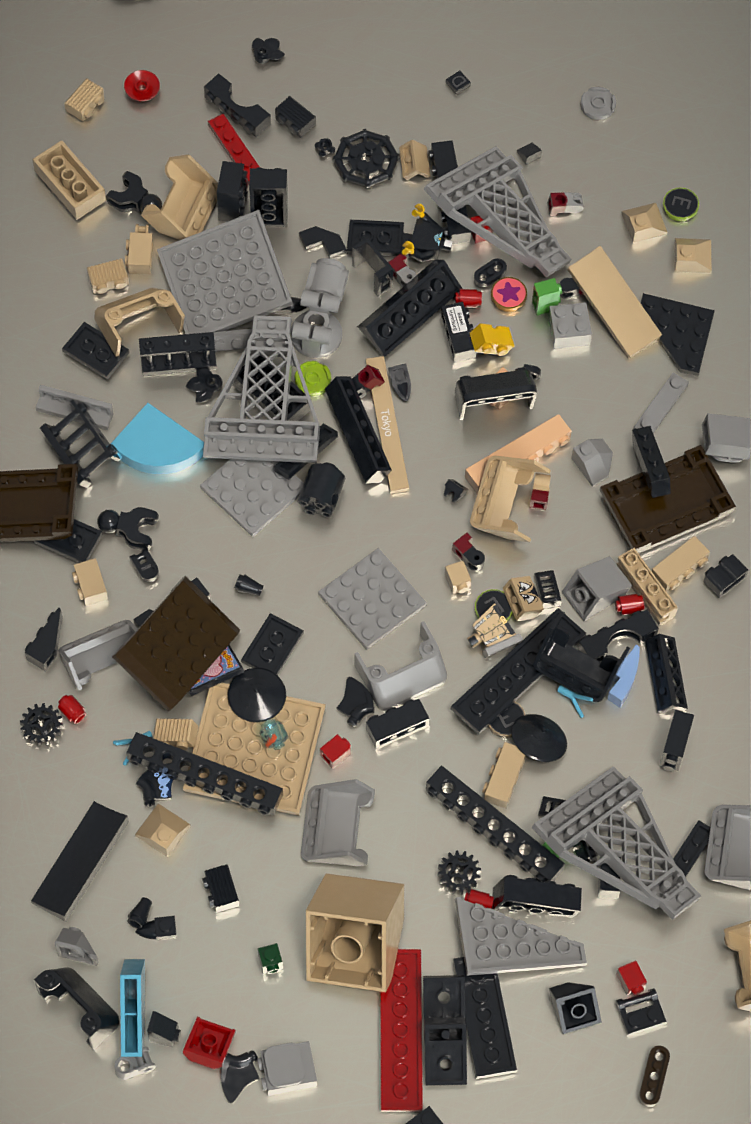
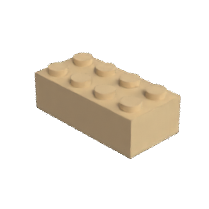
(69, 179)

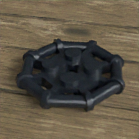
(366, 149)

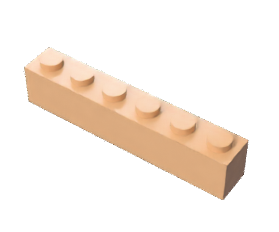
(529, 446)

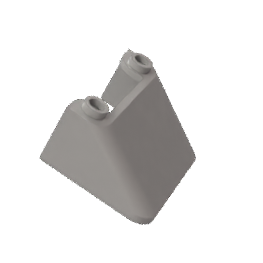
(334, 821)
(730, 846)

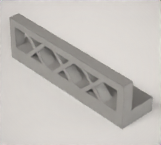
(58, 404)

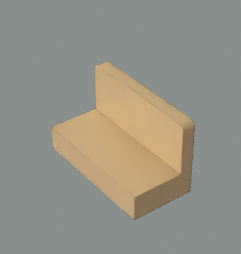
(414, 159)

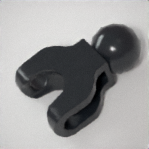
(133, 198)
(127, 525)

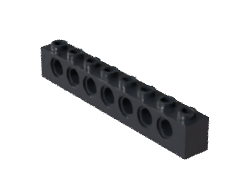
(142, 744)
(506, 828)

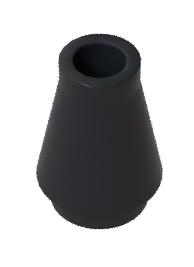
(248, 585)
(139, 915)

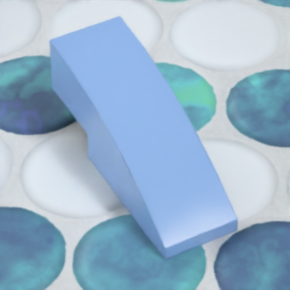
(625, 678)

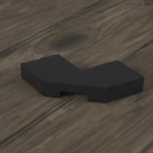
(316, 236)

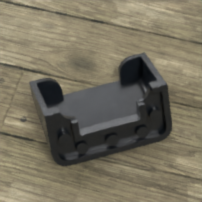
(99, 1019)

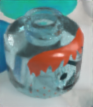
(273, 734)

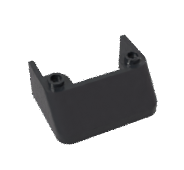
(494, 389)
(574, 667)

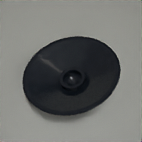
(256, 695)
(539, 738)

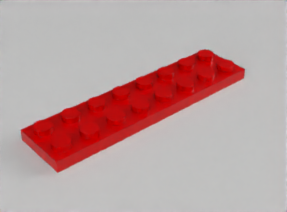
(402, 1036)

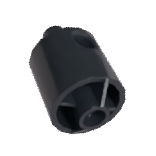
(321, 489)

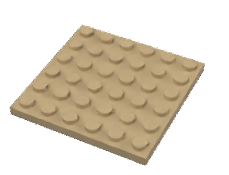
(239, 746)

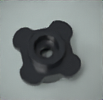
(325, 142)

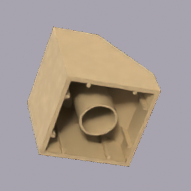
(354, 932)

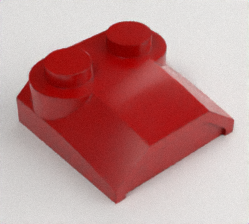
(208, 1043)

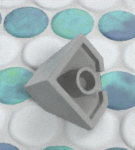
(593, 460)
(75, 946)

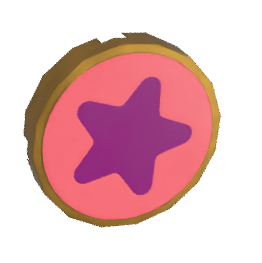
(509, 294)

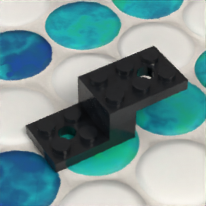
(445, 1030)

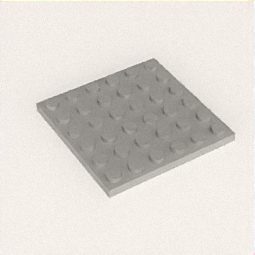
(225, 275)

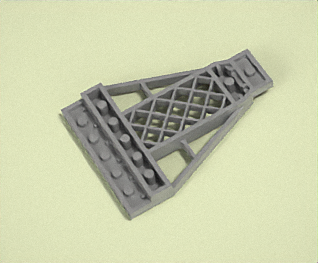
(481, 179)
(264, 438)
(585, 815)

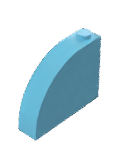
(157, 443)
(132, 1007)

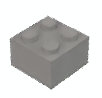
(569, 325)

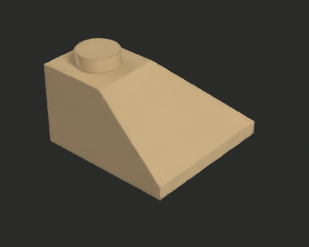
(644, 222)
(693, 255)
(162, 830)

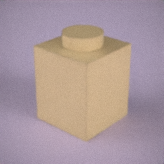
(458, 577)

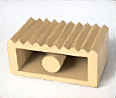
(84, 100)
(107, 276)
(176, 732)

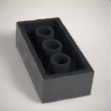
(269, 195)
(296, 410)

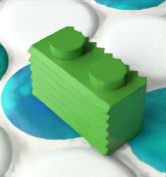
(546, 295)

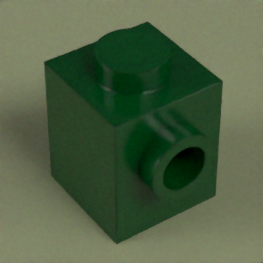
(270, 959)

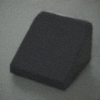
(529, 153)

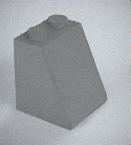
(596, 587)

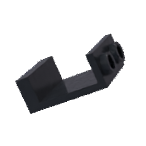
(383, 275)

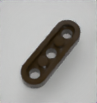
(658, 1068)

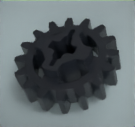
(33, 727)
(452, 876)

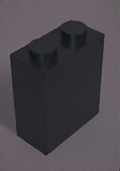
(676, 740)

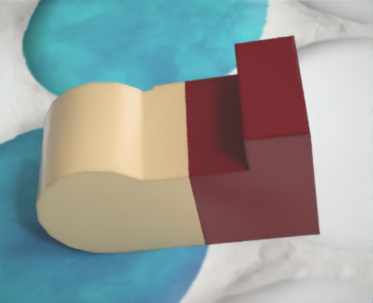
(540, 491)

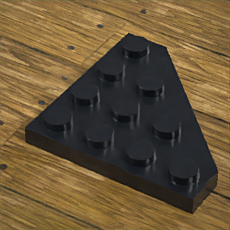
(682, 328)

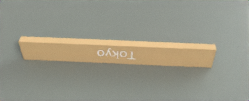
(388, 429)

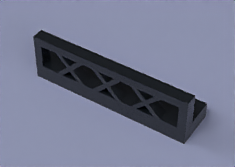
(662, 673)

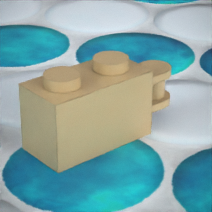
(140, 251)

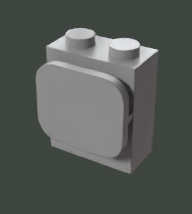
(727, 437)
(287, 1068)

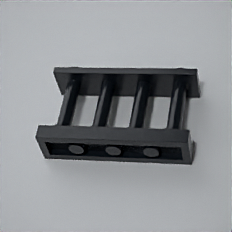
(177, 353)
(62, 446)

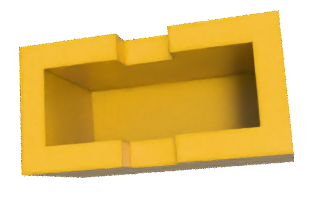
(492, 340)

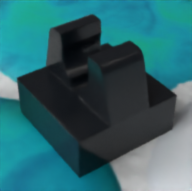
(458, 489)

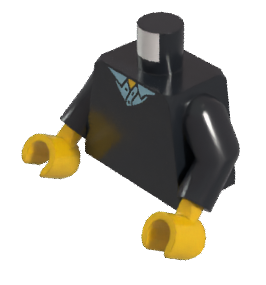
(426, 238)

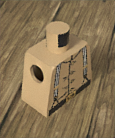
(491, 628)

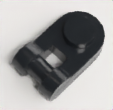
(147, 571)

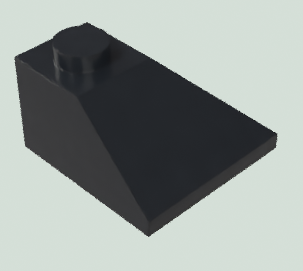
(575, 1006)

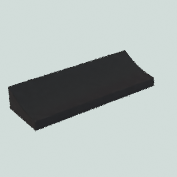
(410, 307)
(80, 861)

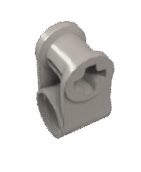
(136, 1065)

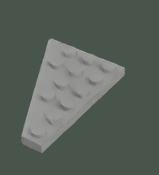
(504, 945)

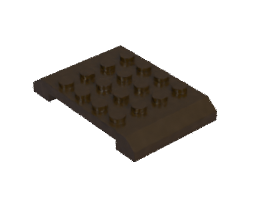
(694, 501)
(37, 503)
(176, 644)

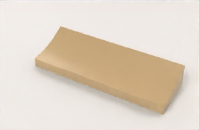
(614, 302)

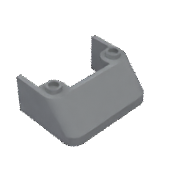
(94, 651)
(408, 682)

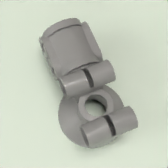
(322, 295)

